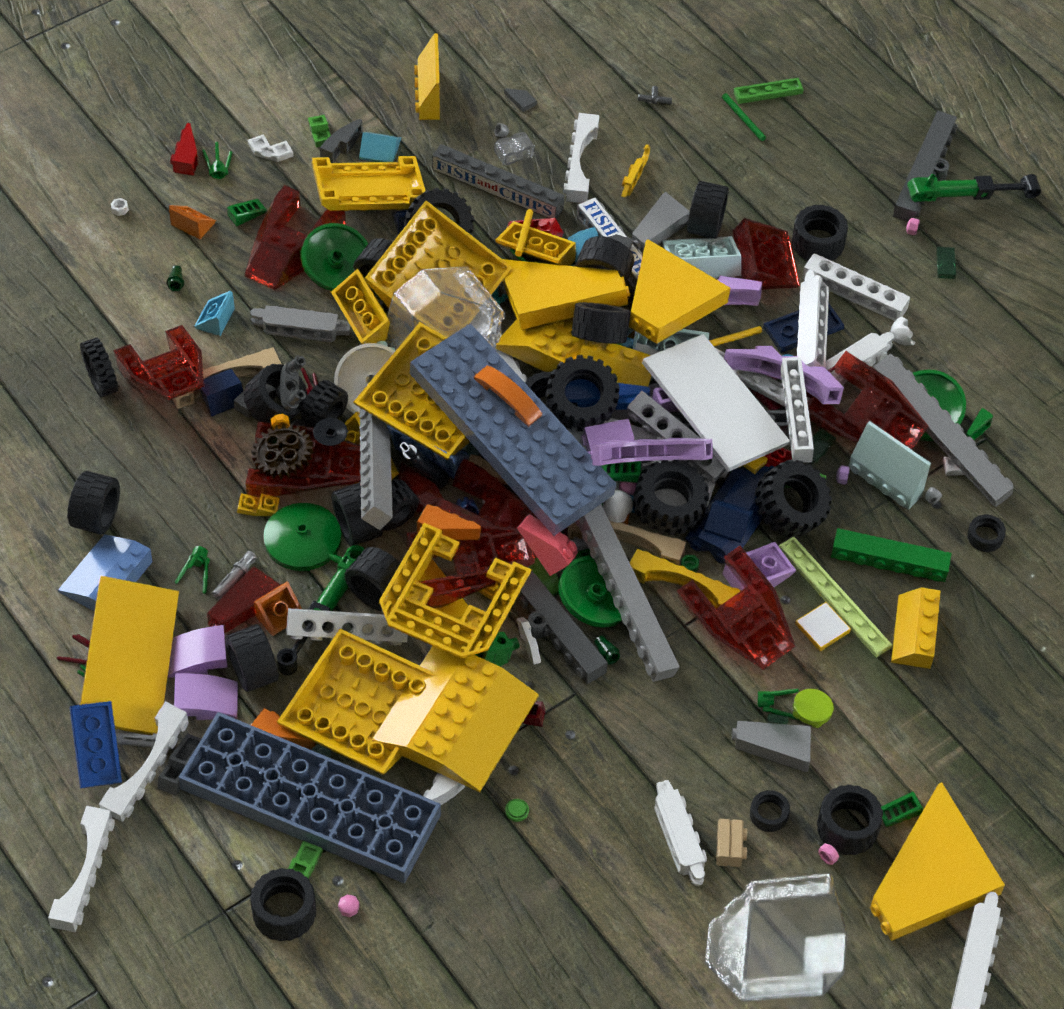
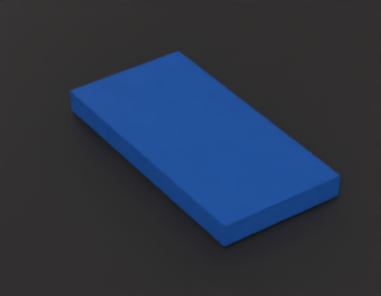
(95, 744)

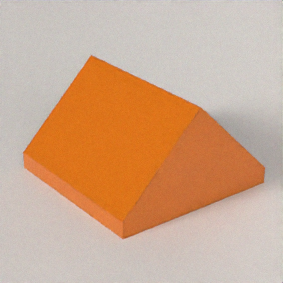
(190, 220)
(273, 608)

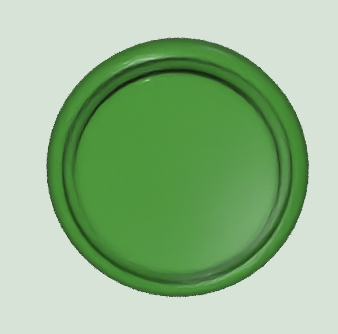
(517, 810)

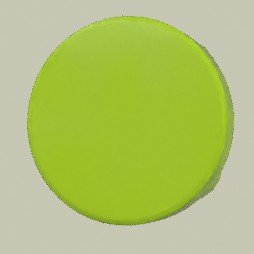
(813, 707)

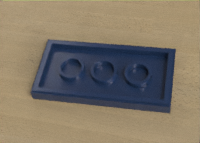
(785, 329)

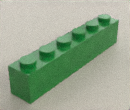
(891, 555)

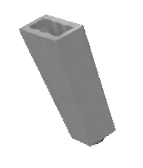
(661, 222)
(775, 742)

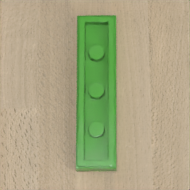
(768, 90)

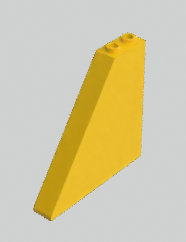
(549, 291)
(672, 294)
(934, 872)

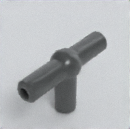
(654, 98)

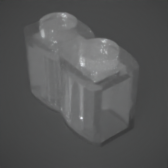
(514, 148)

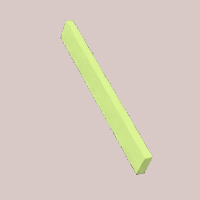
(835, 597)

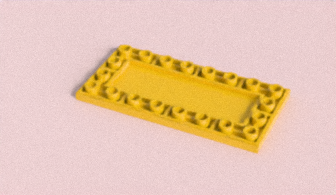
(130, 651)

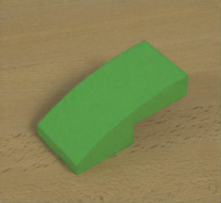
(319, 129)
(550, 582)
(306, 858)

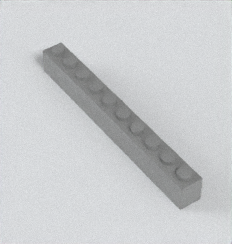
(948, 435)
(375, 471)
(628, 595)

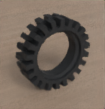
(99, 367)

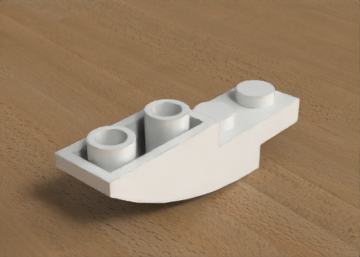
(443, 789)

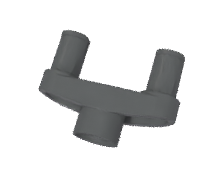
(289, 389)

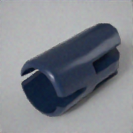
(469, 505)

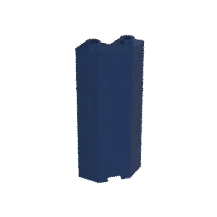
(737, 490)

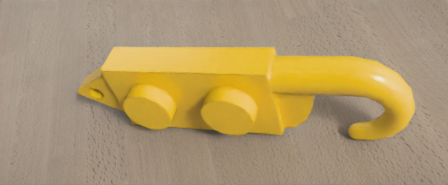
(635, 172)

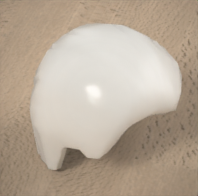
(902, 332)
(618, 506)

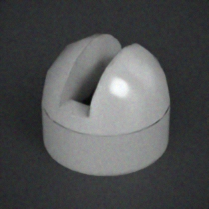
(501, 130)
(933, 495)

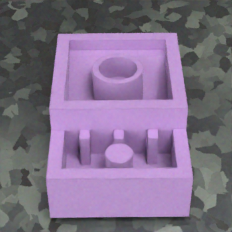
(770, 562)
(198, 651)
(205, 695)

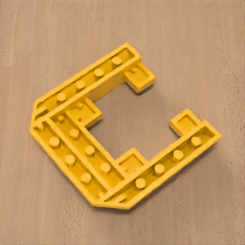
(406, 599)

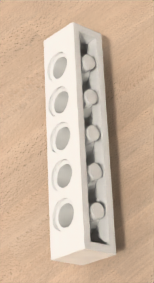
(859, 288)
(797, 409)
(358, 620)

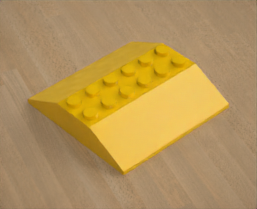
(429, 243)
(543, 344)
(404, 404)
(350, 699)
(459, 718)

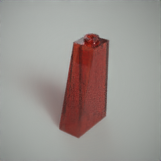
(238, 602)

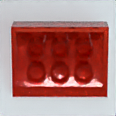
(765, 255)

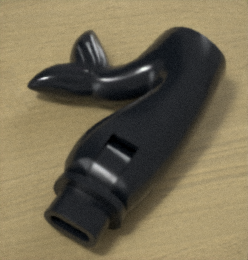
(426, 467)

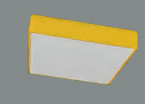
(823, 626)

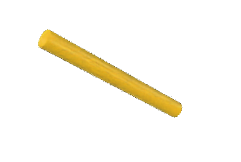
(524, 232)
(736, 336)

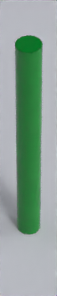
(743, 117)

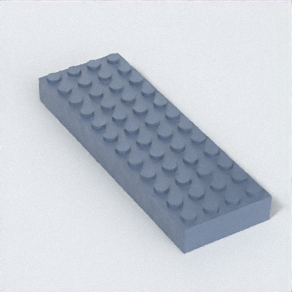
(537, 461)
(310, 797)

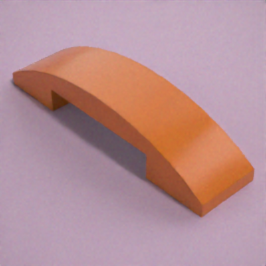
(510, 392)

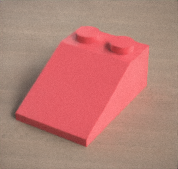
(552, 551)

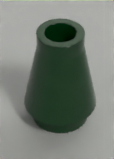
(175, 279)
(607, 650)

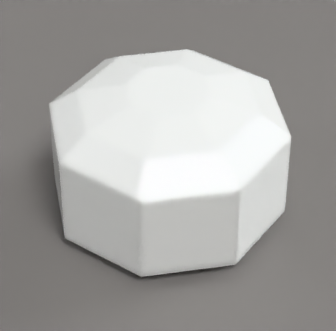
(119, 207)

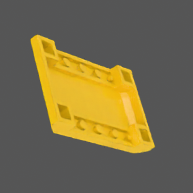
(368, 184)

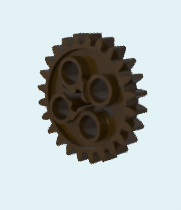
(282, 451)

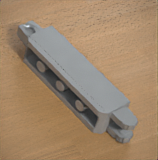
(299, 323)

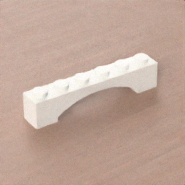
(586, 131)
(122, 798)
(67, 911)

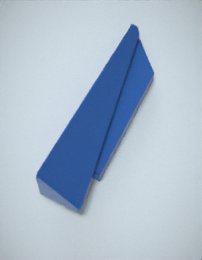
(587, 394)

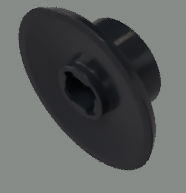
(330, 426)

